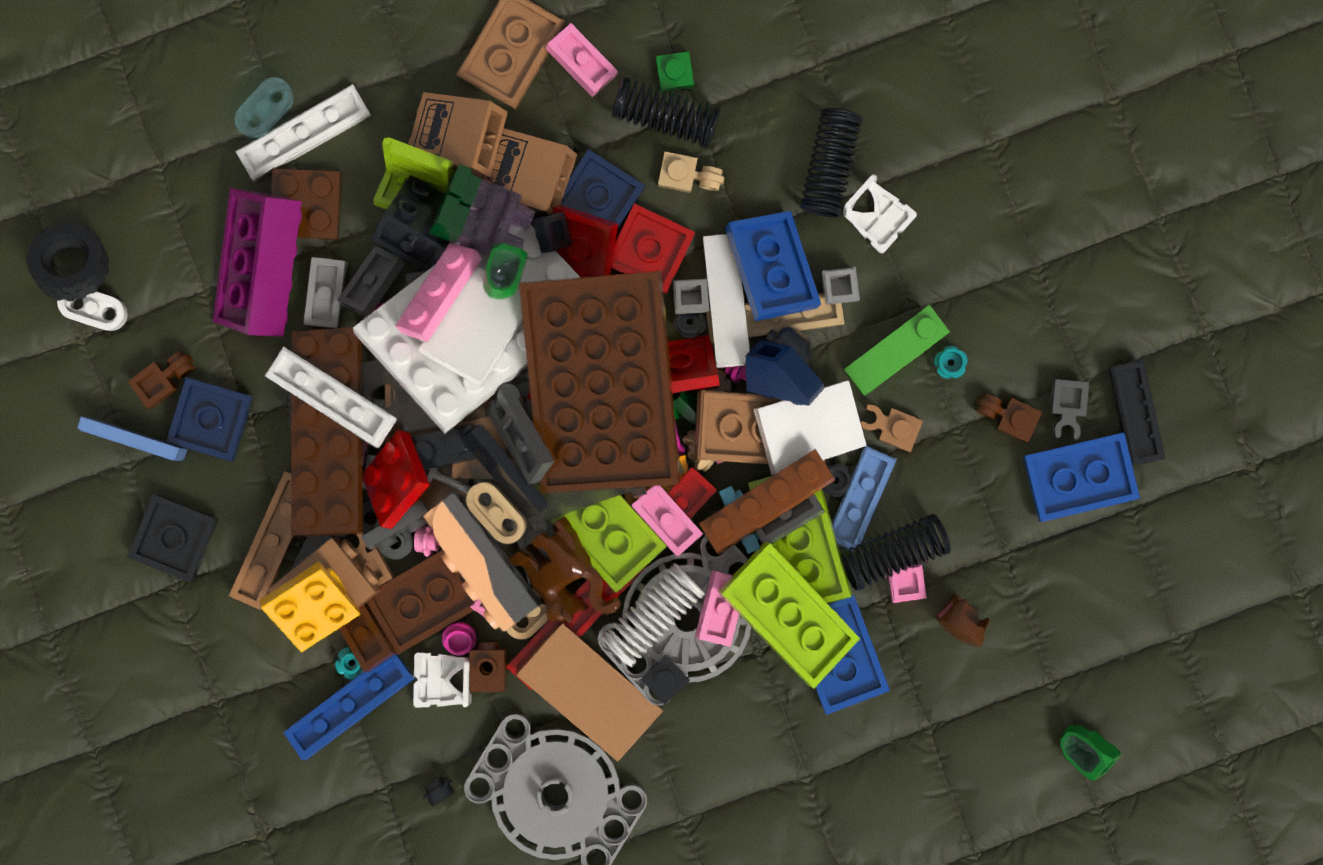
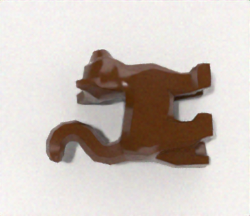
(565, 564)

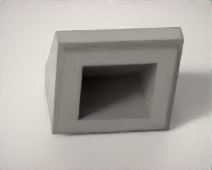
(840, 285)
(691, 296)

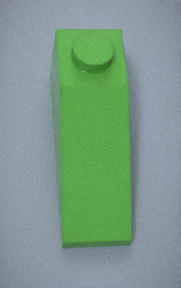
(896, 350)

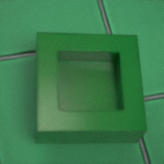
(675, 71)

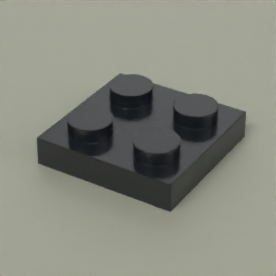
(173, 538)

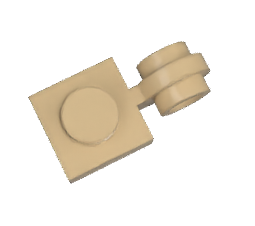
(679, 172)

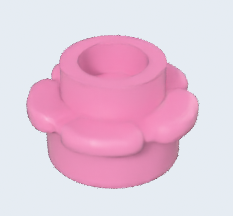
(425, 541)

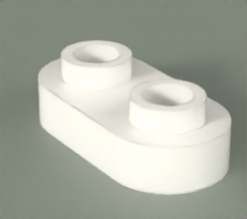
(94, 311)

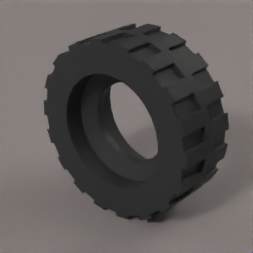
(57, 239)

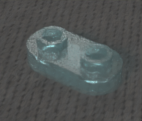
(262, 106)

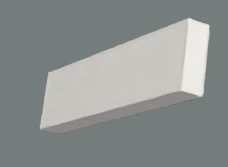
(303, 133)
(725, 302)
(331, 397)

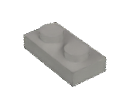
(324, 288)

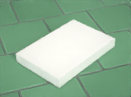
(474, 331)
(825, 425)

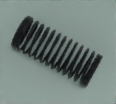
(704, 141)
(825, 206)
(931, 536)

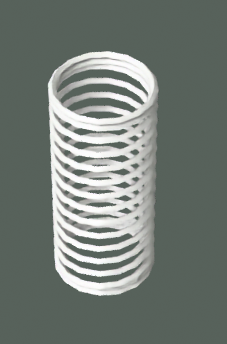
(622, 650)

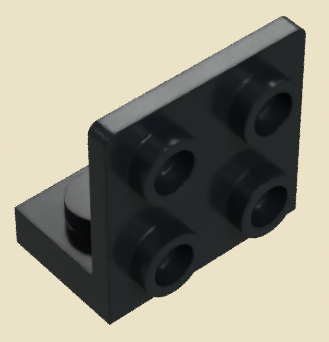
(408, 222)

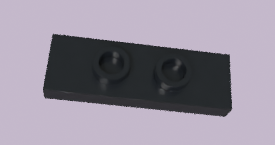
(1136, 412)

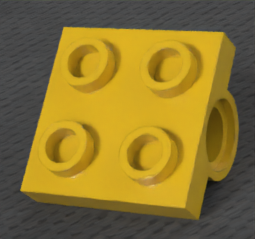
(310, 606)

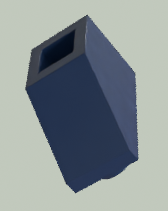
(781, 374)

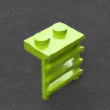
(406, 160)

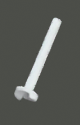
(433, 473)

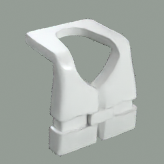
(886, 220)
(433, 680)

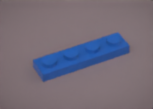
(348, 706)

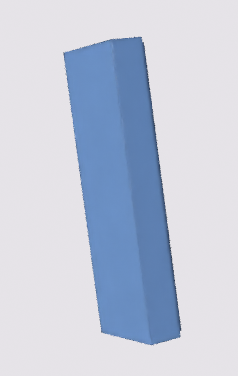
(132, 439)
(861, 497)

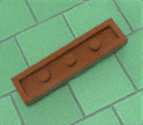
(767, 501)

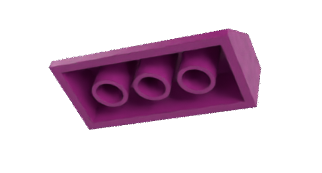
(257, 262)

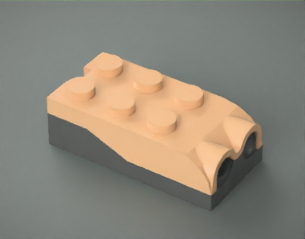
(481, 563)

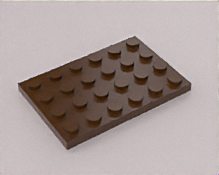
(601, 381)

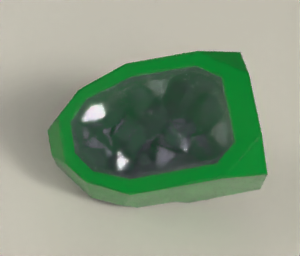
(504, 271)
(1088, 751)

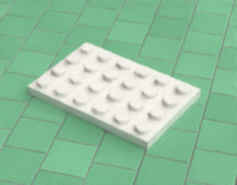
(435, 388)

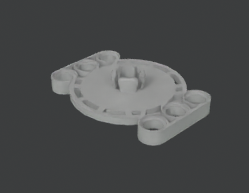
(679, 643)
(547, 763)

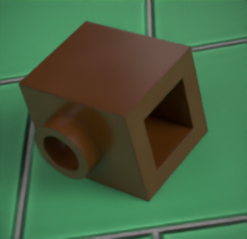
(485, 680)

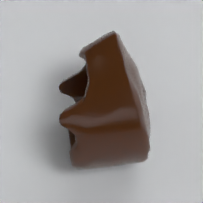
(962, 621)

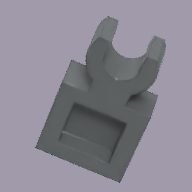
(1068, 400)

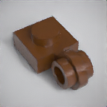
(155, 383)
(1015, 419)

